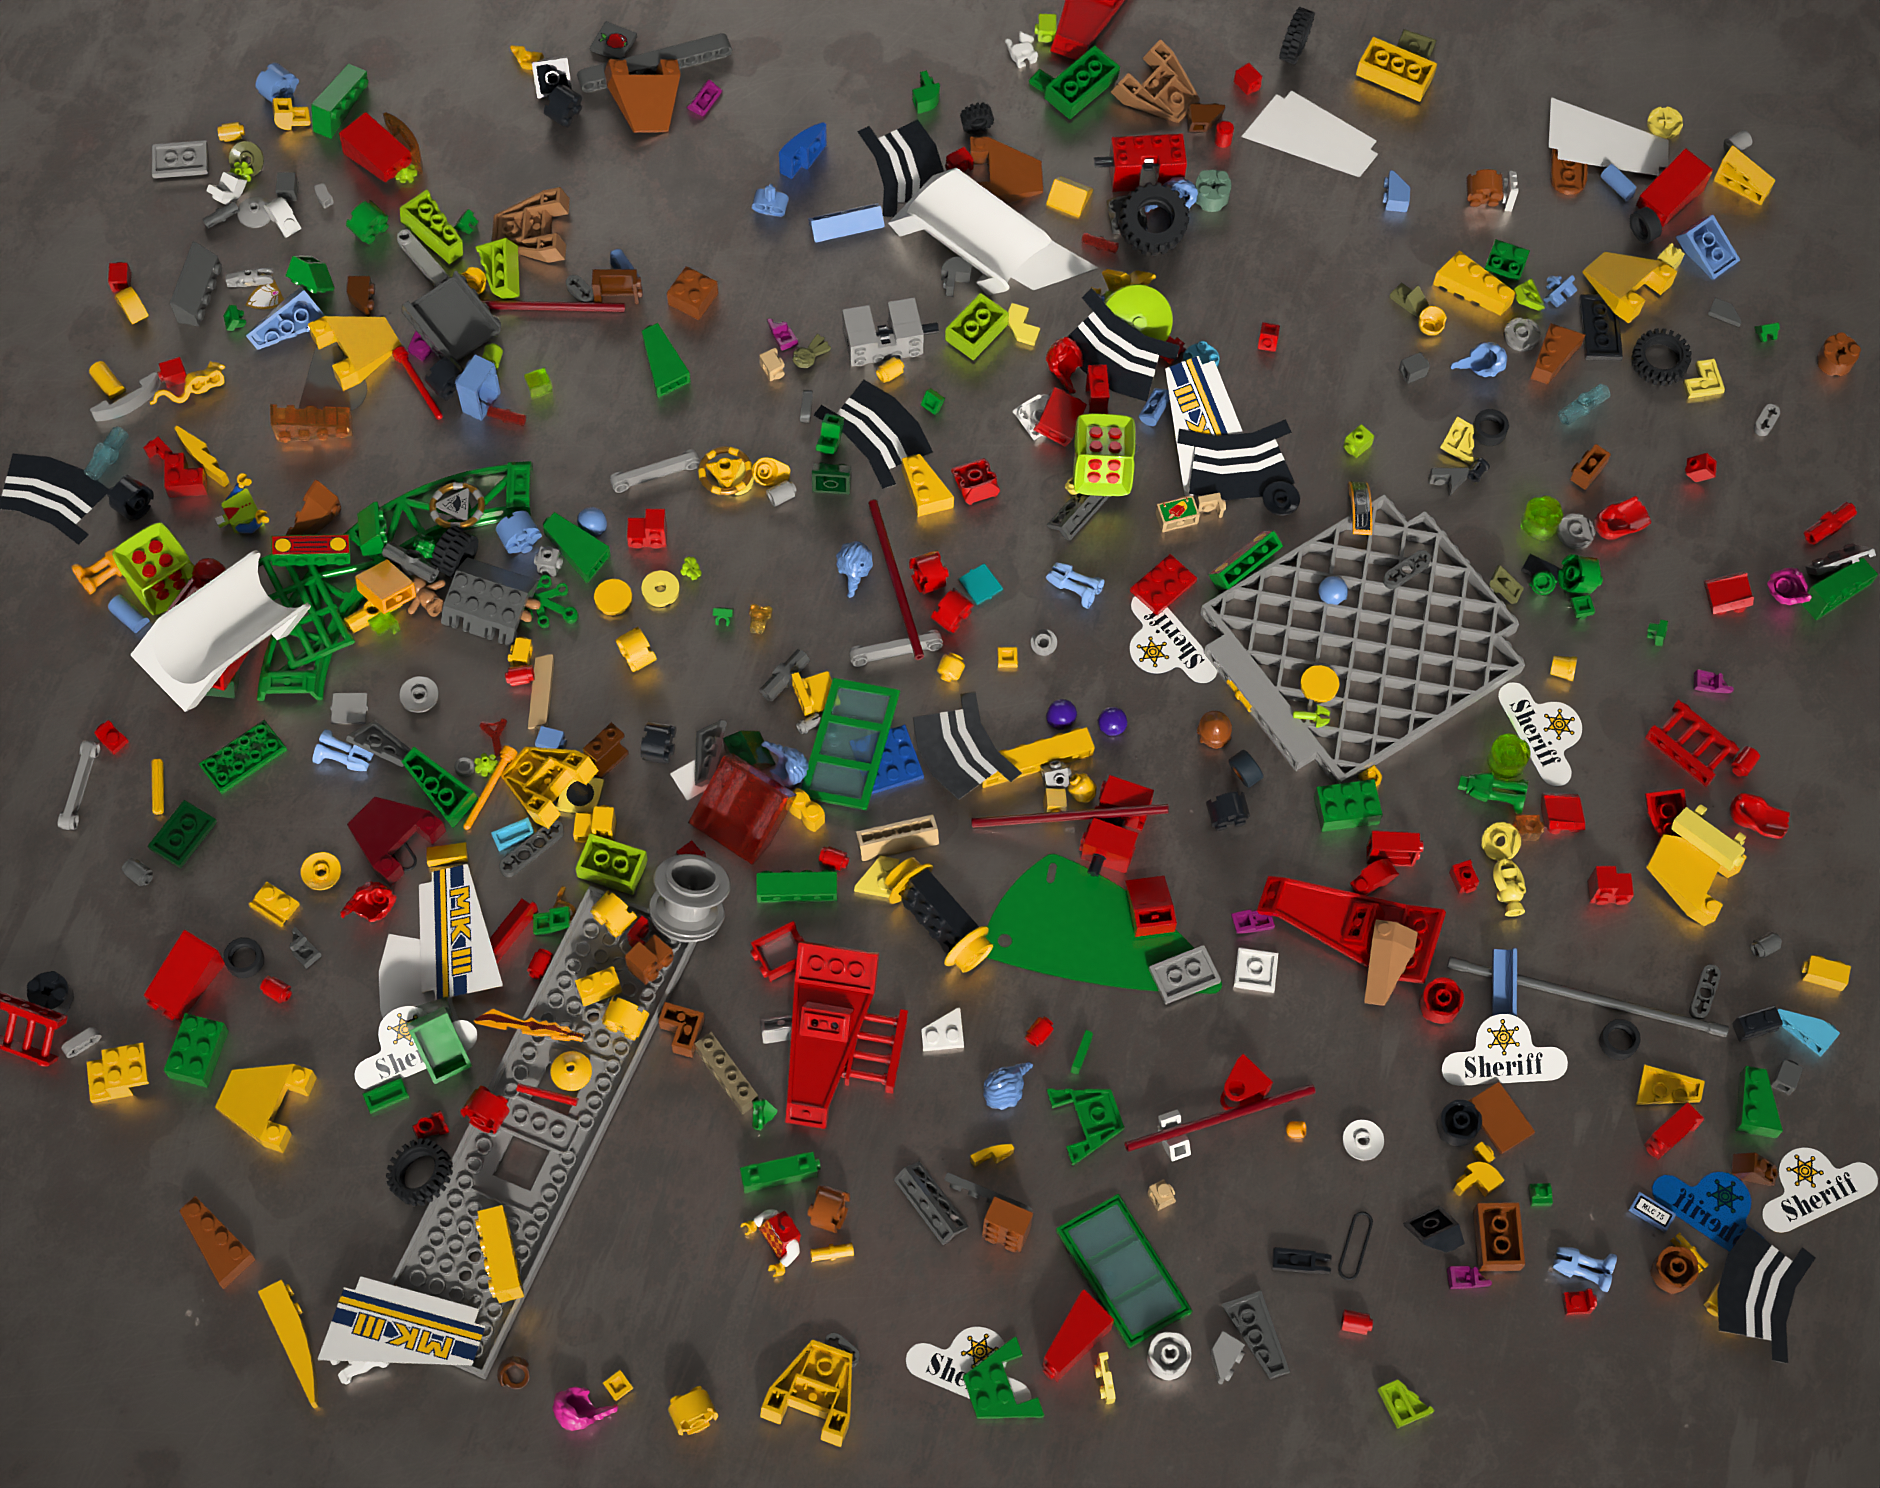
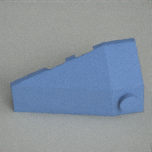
(286, 320)

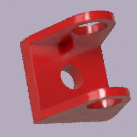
(1246, 1082)

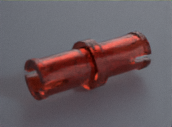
(1099, 243)
(506, 415)

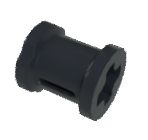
(1478, 469)

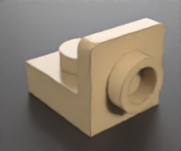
(1209, 502)

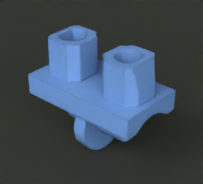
(1566, 286)

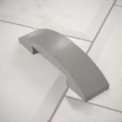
(128, 403)

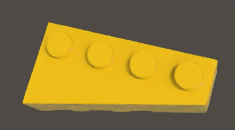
(1476, 284)

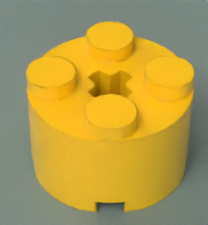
(635, 649)
(613, 913)
(624, 1017)
(692, 1411)

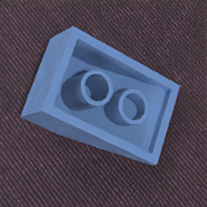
(1708, 246)

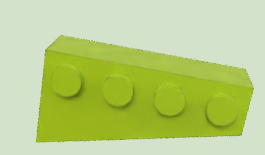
(431, 226)

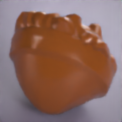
(1214, 729)

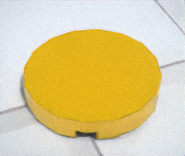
(613, 597)
(1319, 683)

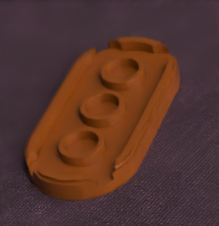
(1566, 175)

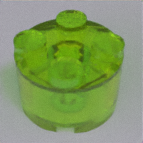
(1542, 517)
(1508, 756)

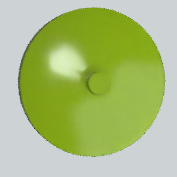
(1142, 309)

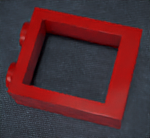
(1398, 847)

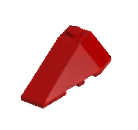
(1664, 808)

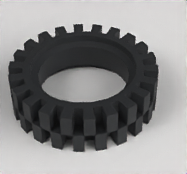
(1297, 35)
(1662, 375)
(405, 1158)

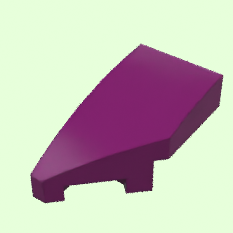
(783, 334)

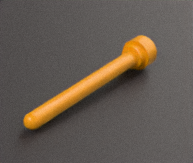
(507, 754)

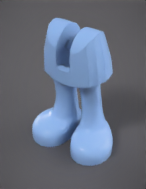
(1061, 578)
(351, 760)
(1569, 1268)

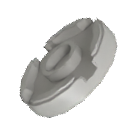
(1522, 334)
(1576, 531)

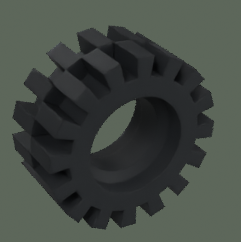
(977, 118)

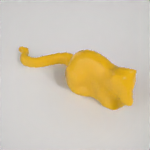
(196, 382)

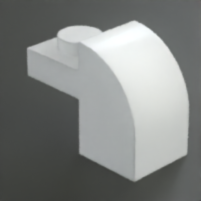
(228, 189)
(282, 214)
(1178, 1146)

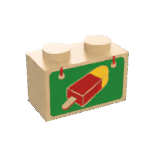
(1177, 513)

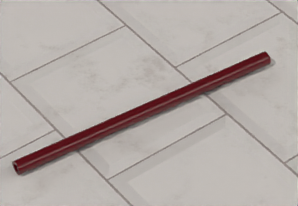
(555, 306)
(896, 580)
(1070, 815)
(1219, 1117)

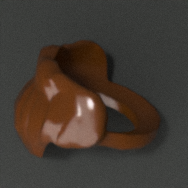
(506, 1364)

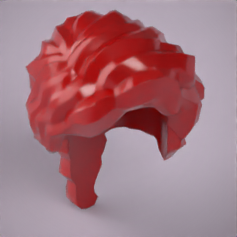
(1063, 359)
(370, 901)

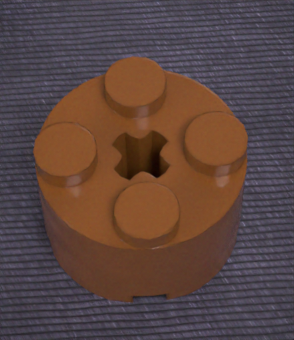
(1484, 188)
(1838, 354)
(829, 1208)
(1671, 1280)

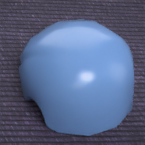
(592, 521)
(1333, 590)

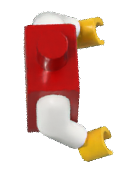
(780, 1234)

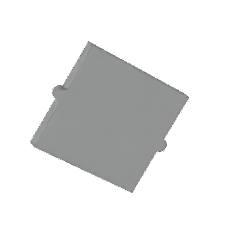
(349, 708)

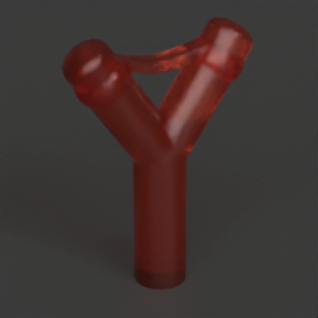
(495, 735)

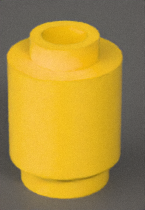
(231, 131)
(890, 369)

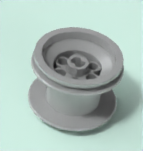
(689, 897)

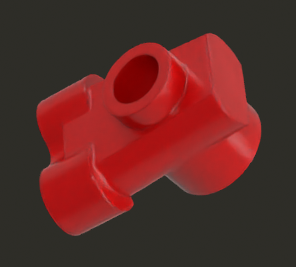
(434, 1124)

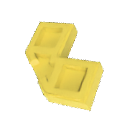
(1022, 332)

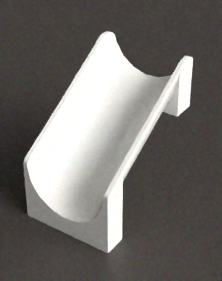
(972, 226)
(212, 630)

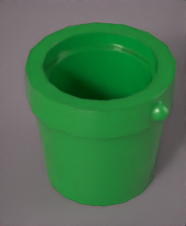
(1543, 582)

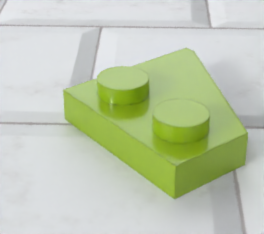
(1529, 296)
(1403, 1404)

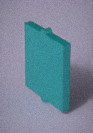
(980, 584)

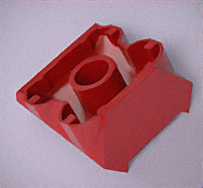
(976, 481)
(1729, 593)
(1562, 812)

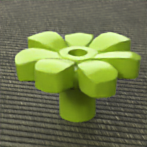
(242, 170)
(407, 174)
(691, 568)
(486, 764)

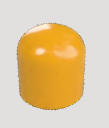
(1296, 1129)

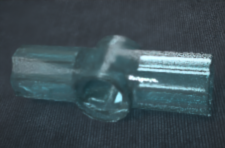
(1577, 409)
(106, 453)

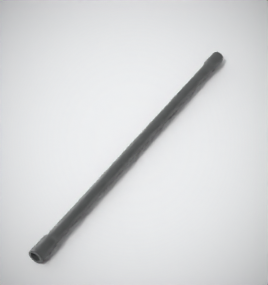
(1709, 1027)

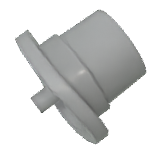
(1044, 642)

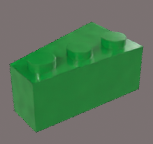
(1756, 1104)

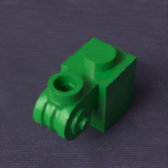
(424, 545)

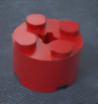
(928, 572)
(952, 609)
(1451, 996)
(485, 1110)

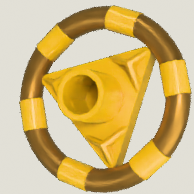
(725, 470)

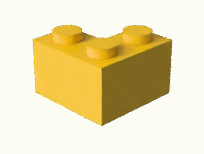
(600, 823)

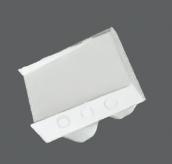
(1030, 413)

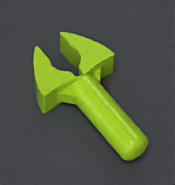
(1315, 716)

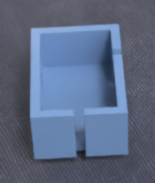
(476, 383)

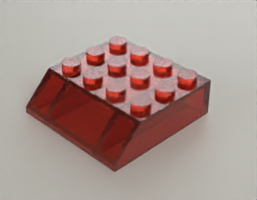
(742, 808)

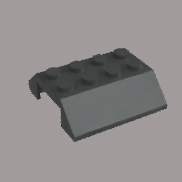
(487, 600)

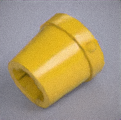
(1564, 667)

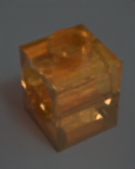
(1529, 820)

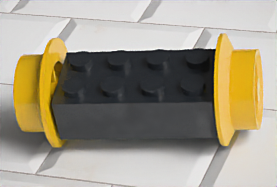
(939, 914)

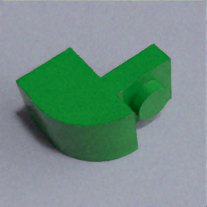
(927, 95)
(830, 434)

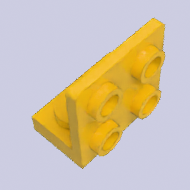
(1118, 279)
(812, 692)

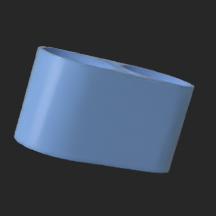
(769, 201)

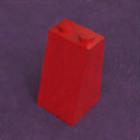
(374, 148)
(1676, 186)
(183, 976)
(1078, 1335)

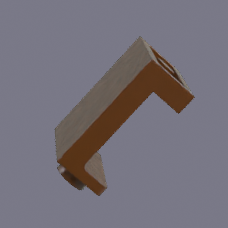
(616, 283)
(606, 750)

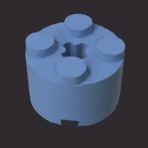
(276, 82)
(518, 532)

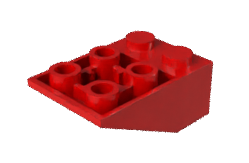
(1151, 906)

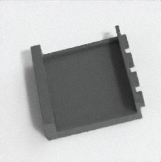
(452, 319)

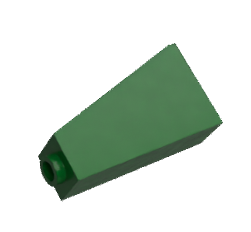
(664, 362)
(578, 547)

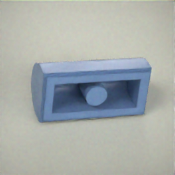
(1618, 182)
(619, 260)
(1154, 406)
(128, 613)

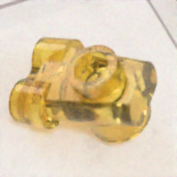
(759, 618)

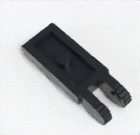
(1299, 1261)

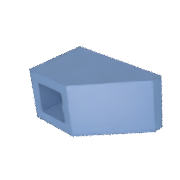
(1397, 193)

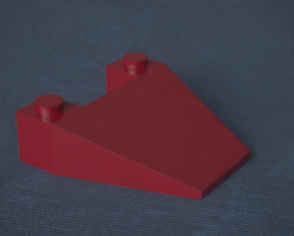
(385, 827)

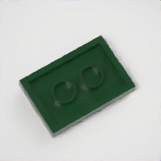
(182, 834)

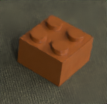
(692, 293)

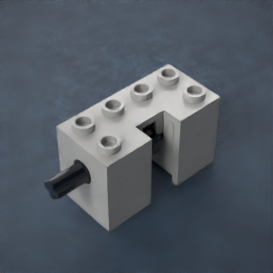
(899, 341)

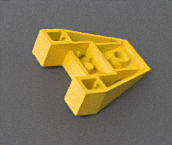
(1620, 275)
(363, 340)
(540, 777)
(1688, 876)
(255, 1095)
(817, 1385)

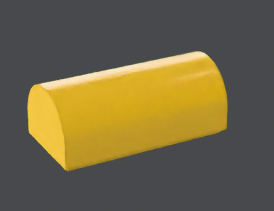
(106, 379)

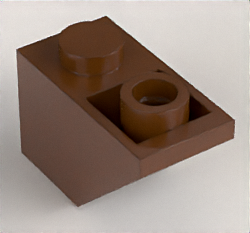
(1203, 116)
(360, 293)
(1754, 1169)

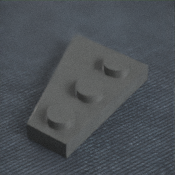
(707, 751)

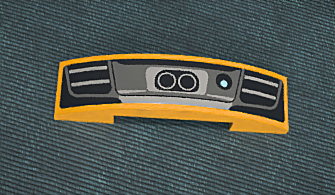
(1361, 507)

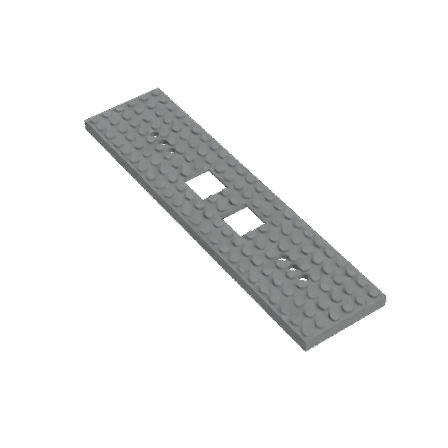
(448, 1227)

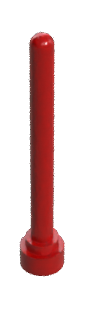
(401, 355)

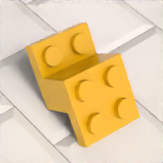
(117, 1072)

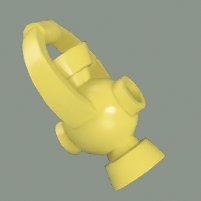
(1509, 891)

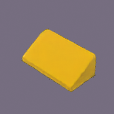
(446, 854)

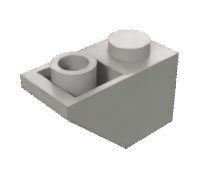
(1224, 1355)

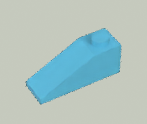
(1809, 1030)

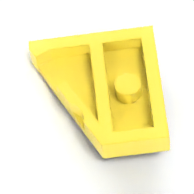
(1460, 441)
(874, 878)
(1101, 1370)

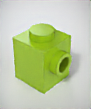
(1046, 27)
(1358, 441)

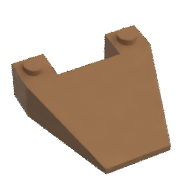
(1165, 92)
(530, 225)

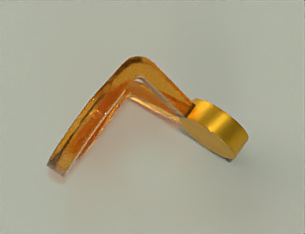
(558, 900)

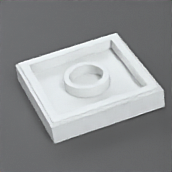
(1256, 970)

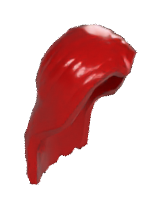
(1621, 519)
(208, 569)
(1758, 815)

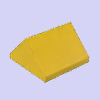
(1069, 196)

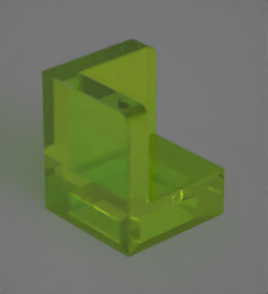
(538, 383)
(383, 623)

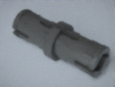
(220, 215)

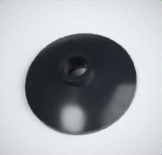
(1281, 491)

